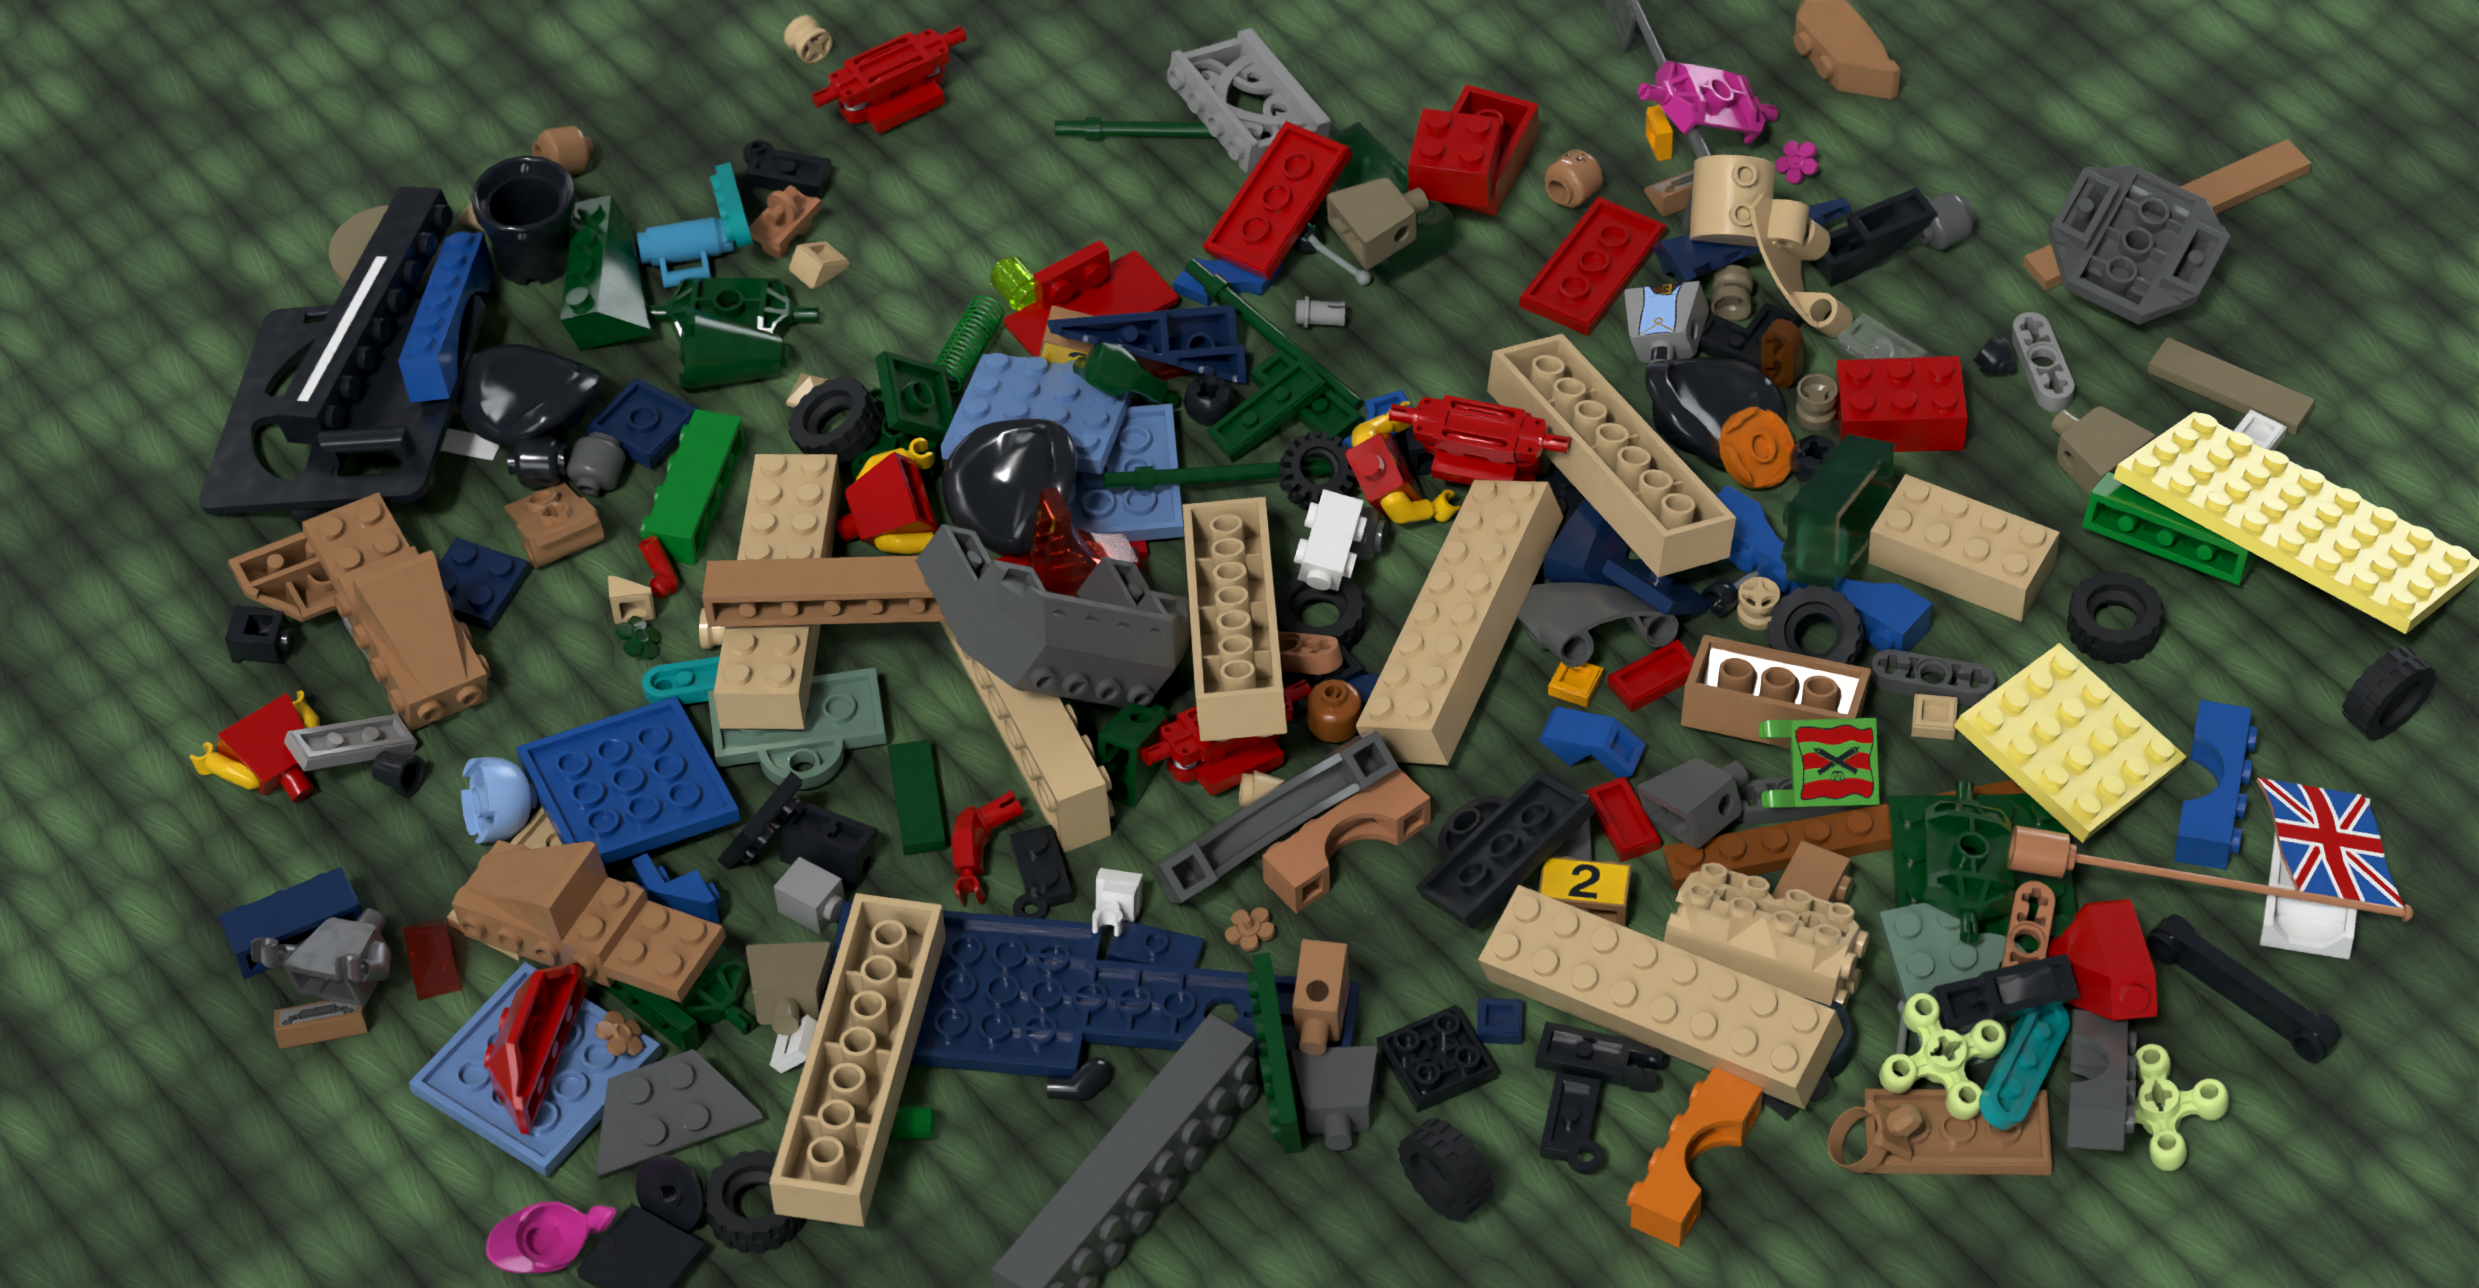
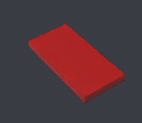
(1277, 200)
(1593, 266)

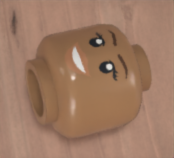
(1573, 178)

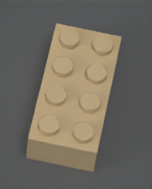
(1963, 547)

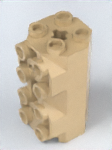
(1785, 942)

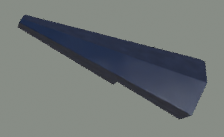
(1695, 258)
(1184, 338)
(1584, 549)

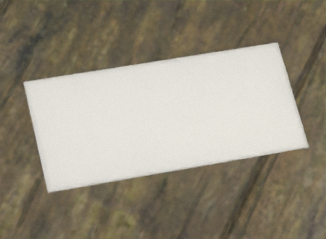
(468, 444)

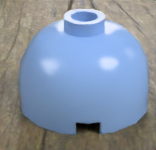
(497, 799)

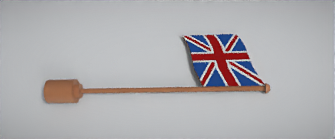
(2321, 834)

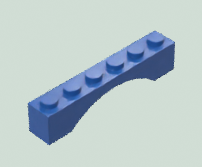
(432, 343)
(1888, 611)

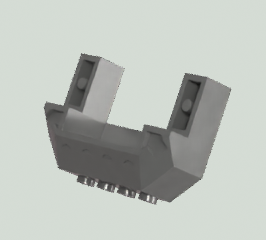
(1097, 648)

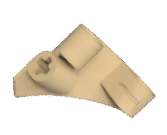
(1780, 237)

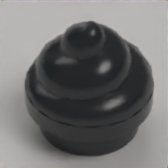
(1996, 358)

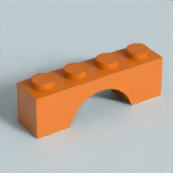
(1718, 1115)

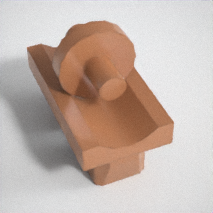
(787, 215)

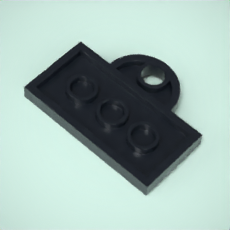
(1501, 846)

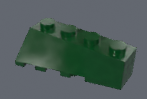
(602, 279)

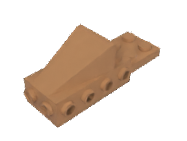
(398, 612)
(566, 911)

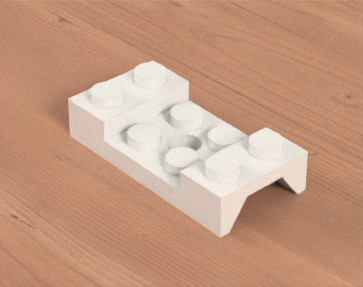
(2304, 924)

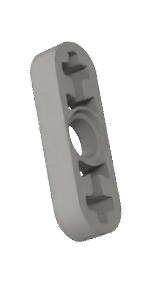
(2038, 376)

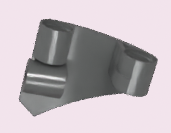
(1563, 612)

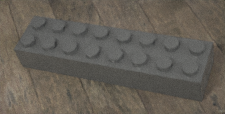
(1136, 1164)

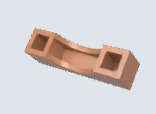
(1384, 811)

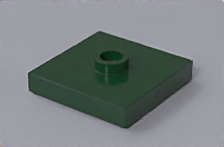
(915, 396)

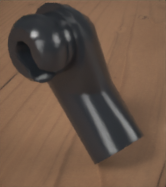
(1082, 1084)

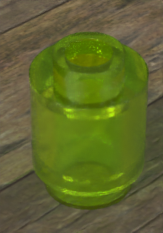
(1014, 282)

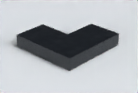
(1729, 340)

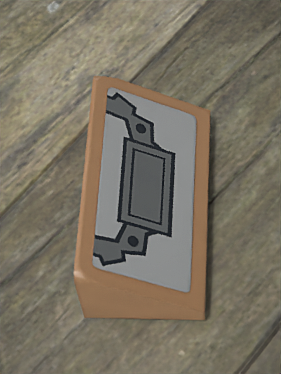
(1671, 194)
(317, 1023)

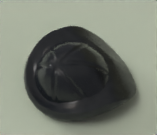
(524, 393)
(1700, 394)
(998, 477)

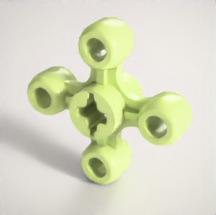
(1938, 1068)
(2207, 1100)

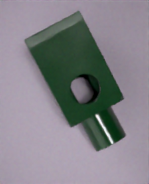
(1121, 748)

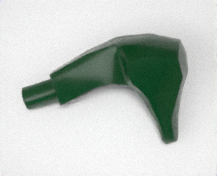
(1116, 371)

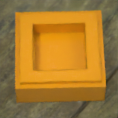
(1659, 133)
(1576, 683)

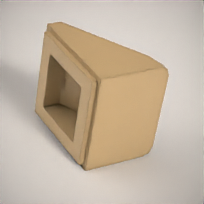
(817, 263)
(630, 600)

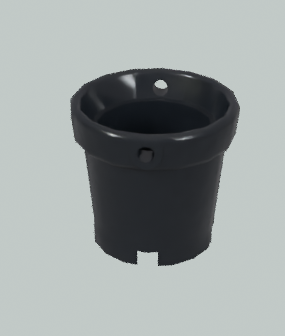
(526, 216)

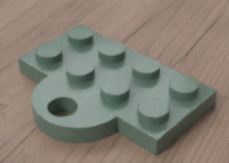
(840, 715)
(1929, 953)

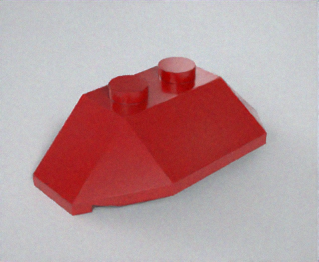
(533, 1040)

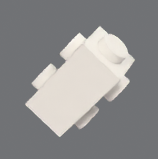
(1327, 553)

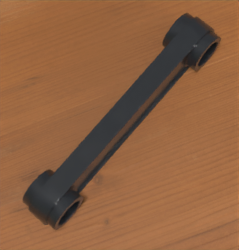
(2310, 1033)

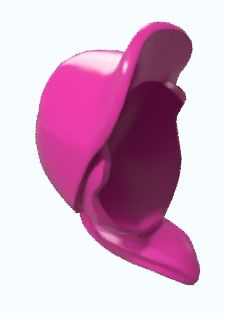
(544, 1236)

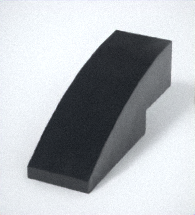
(1874, 235)
(2005, 993)

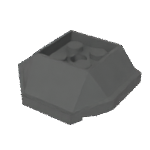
(2130, 209)

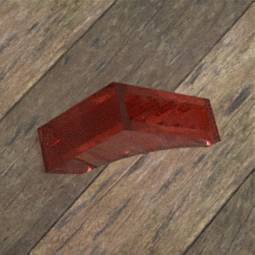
(1066, 554)

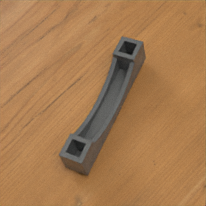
(1271, 815)

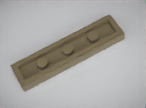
(2230, 385)

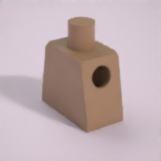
(1320, 994)

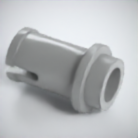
(1319, 312)

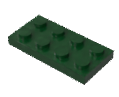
(1273, 1054)

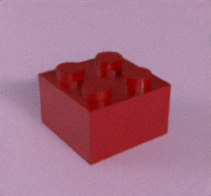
(1455, 157)

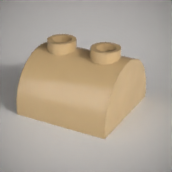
(1722, 197)

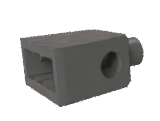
(1694, 799)
(1336, 1091)

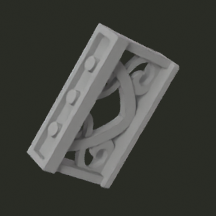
(1232, 126)

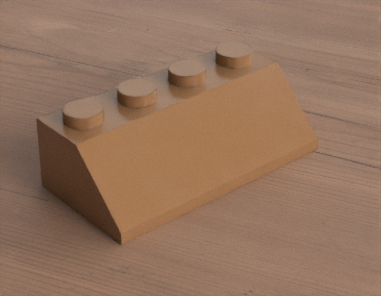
(1744, 684)

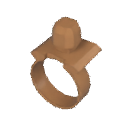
(1891, 1136)

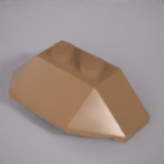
(1845, 49)
(286, 578)

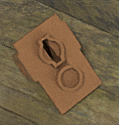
(555, 524)

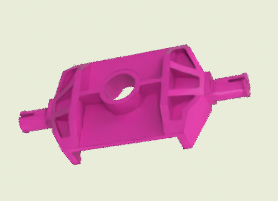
(1708, 98)

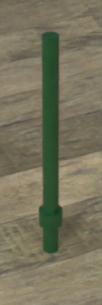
(1094, 128)
(1221, 291)
(1146, 478)

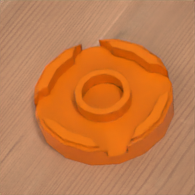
(1756, 448)

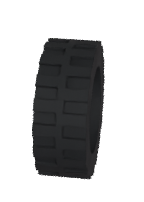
(824, 403)
(1348, 599)
(1817, 601)
(2111, 644)
(2389, 692)
(1446, 1169)
(727, 1225)

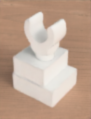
(1117, 899)

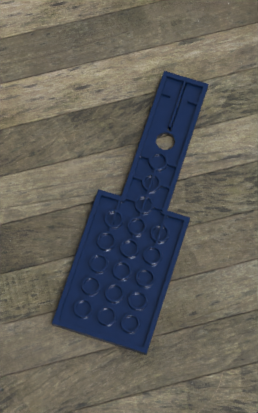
(1034, 990)

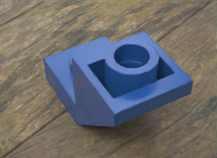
(1579, 733)
(682, 894)

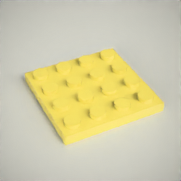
(2070, 742)

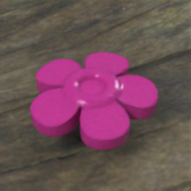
(1798, 161)

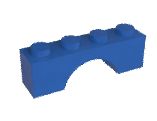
(2207, 822)

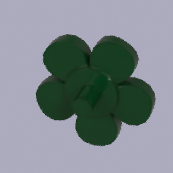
(638, 638)

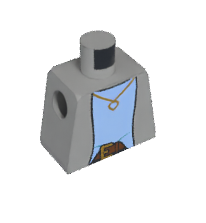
(1666, 320)

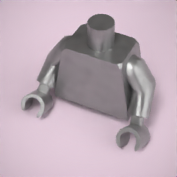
(336, 962)

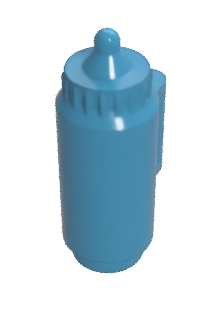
(683, 243)

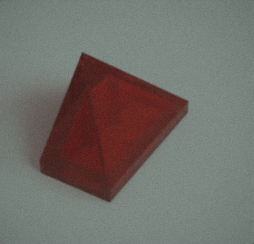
(431, 958)

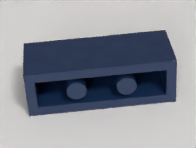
(288, 916)

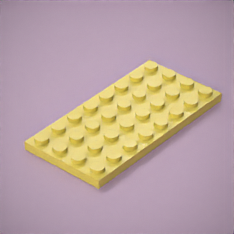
(2299, 521)

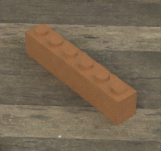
(817, 592)

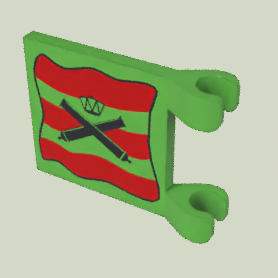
(1830, 762)

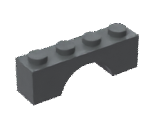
(2103, 1105)

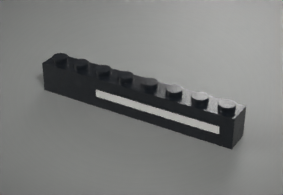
(364, 314)

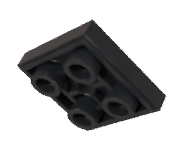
(763, 823)
(1437, 1058)
(641, 1254)

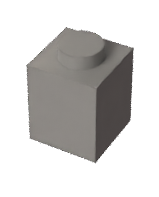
(809, 895)

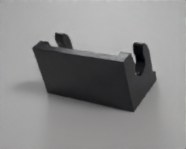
(828, 842)

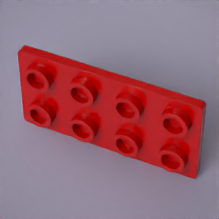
(1090, 286)

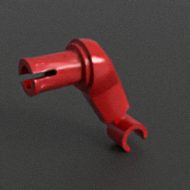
(970, 837)

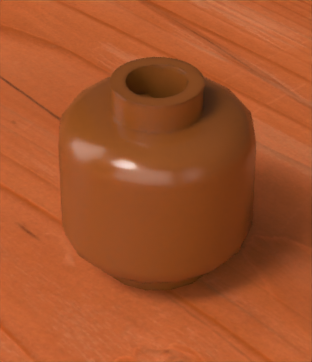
(1333, 710)

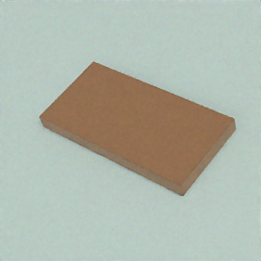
(1964, 1146)

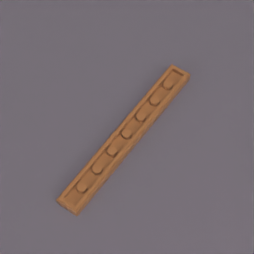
(2220, 188)

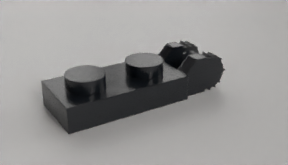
(1599, 1057)

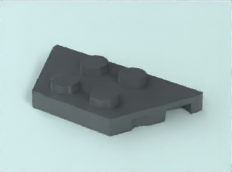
(667, 1111)

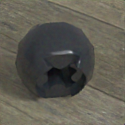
(1208, 399)
(1808, 454)

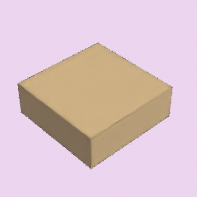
(1934, 716)

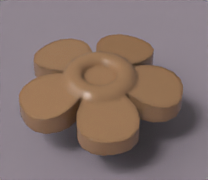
(1248, 929)
(621, 1035)

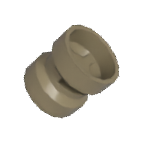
(1732, 292)
(1816, 402)

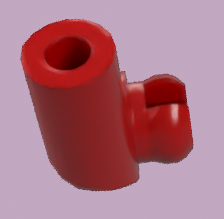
(661, 567)

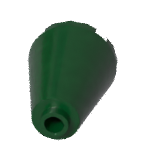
(726, 351)

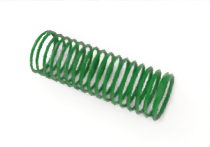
(945, 349)

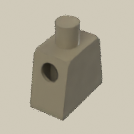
(1375, 218)
(2096, 444)
(787, 982)

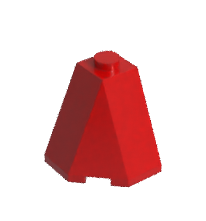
(2109, 961)

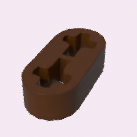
(1782, 352)

